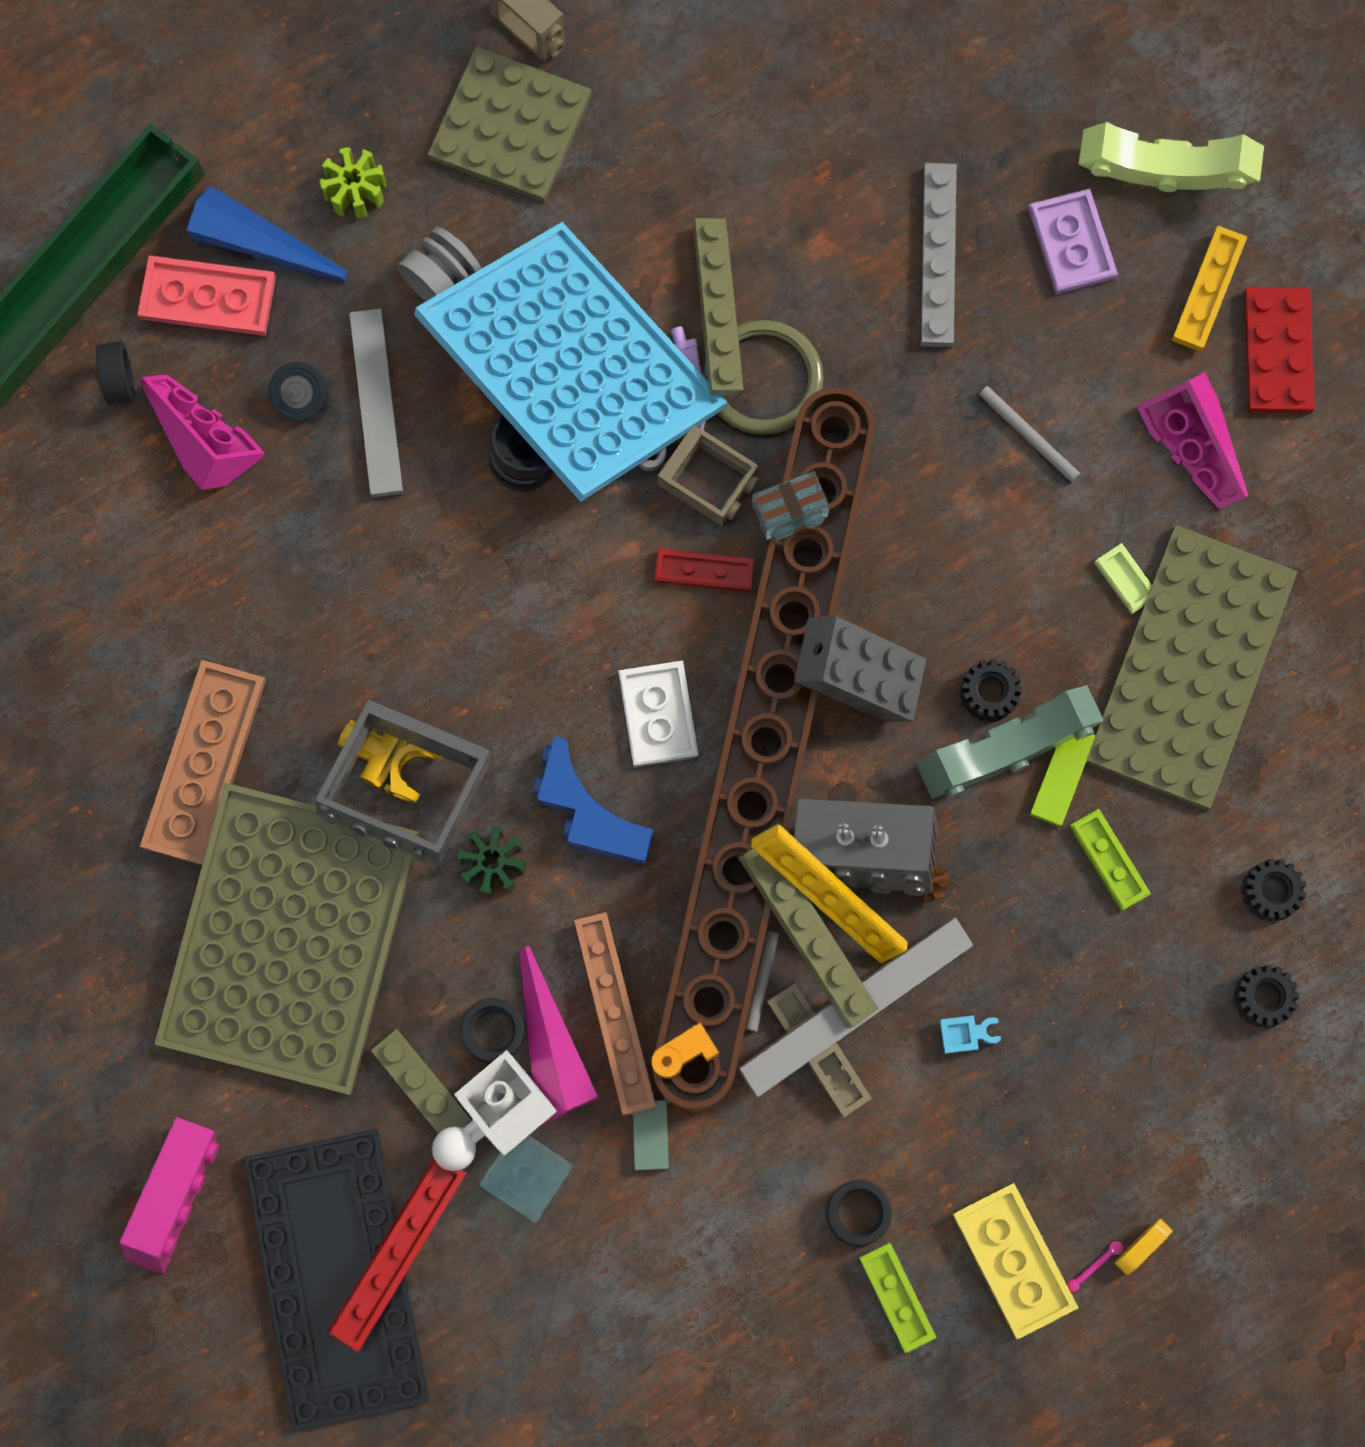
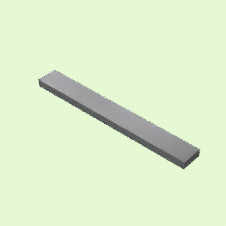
(827, 1026)

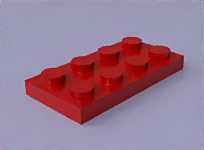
(1279, 350)

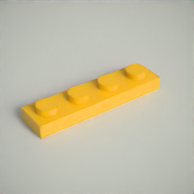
(1209, 288)

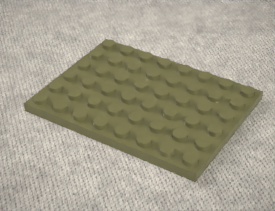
(284, 942)

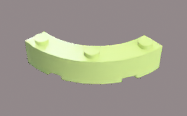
(1171, 163)

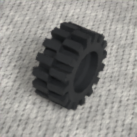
(1004, 676)
(1291, 880)
(1284, 987)

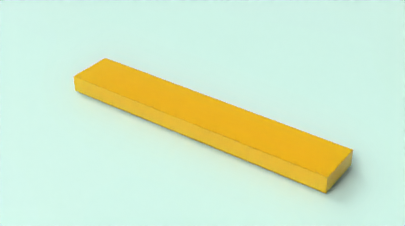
(829, 893)

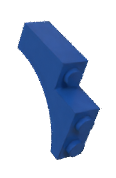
(592, 827)

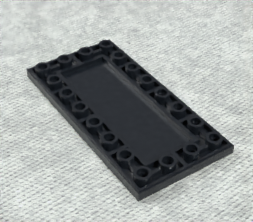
(317, 1228)

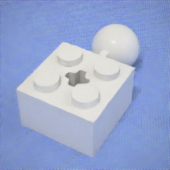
(503, 1107)

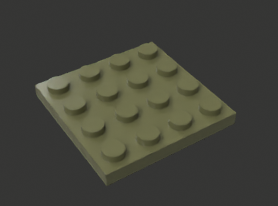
(510, 124)

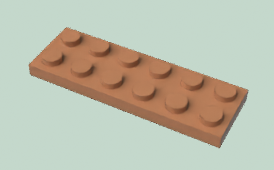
(202, 760)

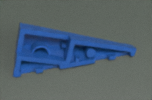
(232, 226)

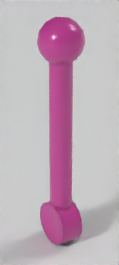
(1115, 1248)

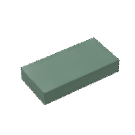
(651, 1138)

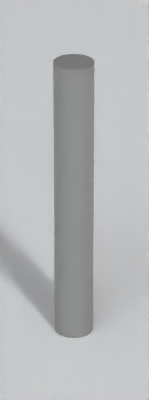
(761, 981)

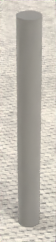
(1029, 434)

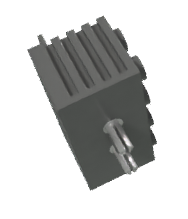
(871, 843)

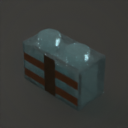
(790, 506)

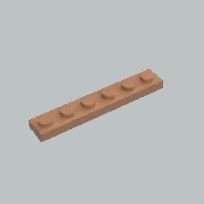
(614, 1014)

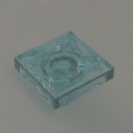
(527, 1177)

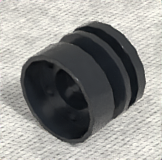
(506, 462)

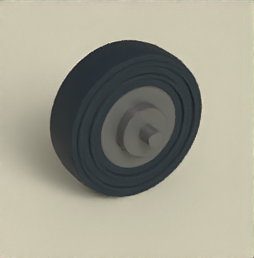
(297, 391)

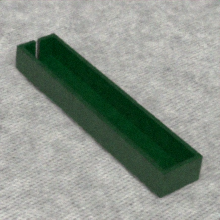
(90, 251)

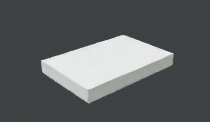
(658, 714)

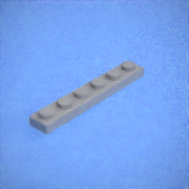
(938, 255)

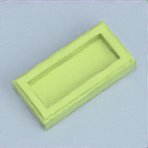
(1125, 577)

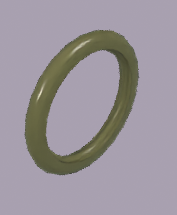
(814, 372)

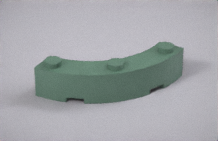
(1010, 744)

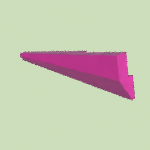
(553, 1056)

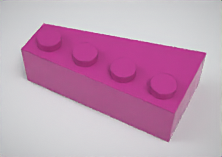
(169, 1195)

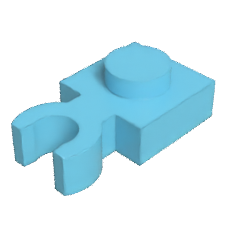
(962, 1034)

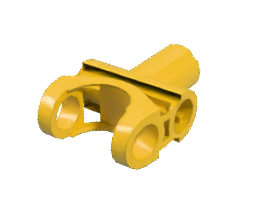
(384, 756)

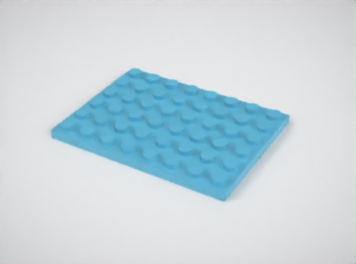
(570, 360)

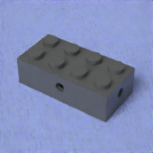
(860, 669)

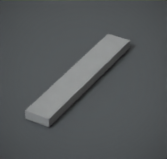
(376, 403)

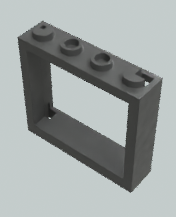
(422, 736)

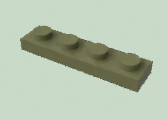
(420, 1083)

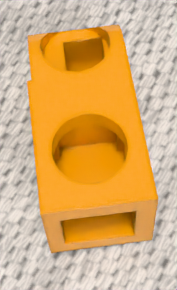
(672, 1056)

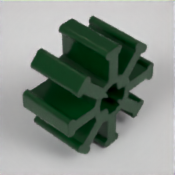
(480, 861)

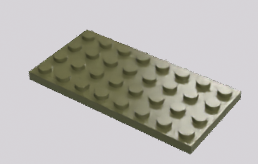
(1191, 667)

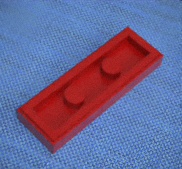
(704, 570)

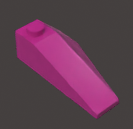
(1196, 433)
(203, 443)

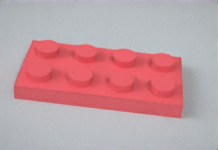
(206, 295)

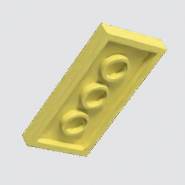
(1015, 1261)

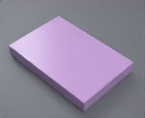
(1072, 241)

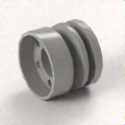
(446, 264)

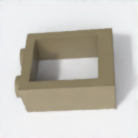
(533, 23)
(696, 439)

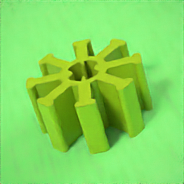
(338, 178)

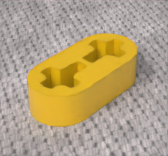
(1143, 1246)

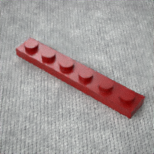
(394, 1255)

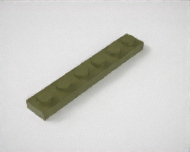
(718, 307)
(811, 940)

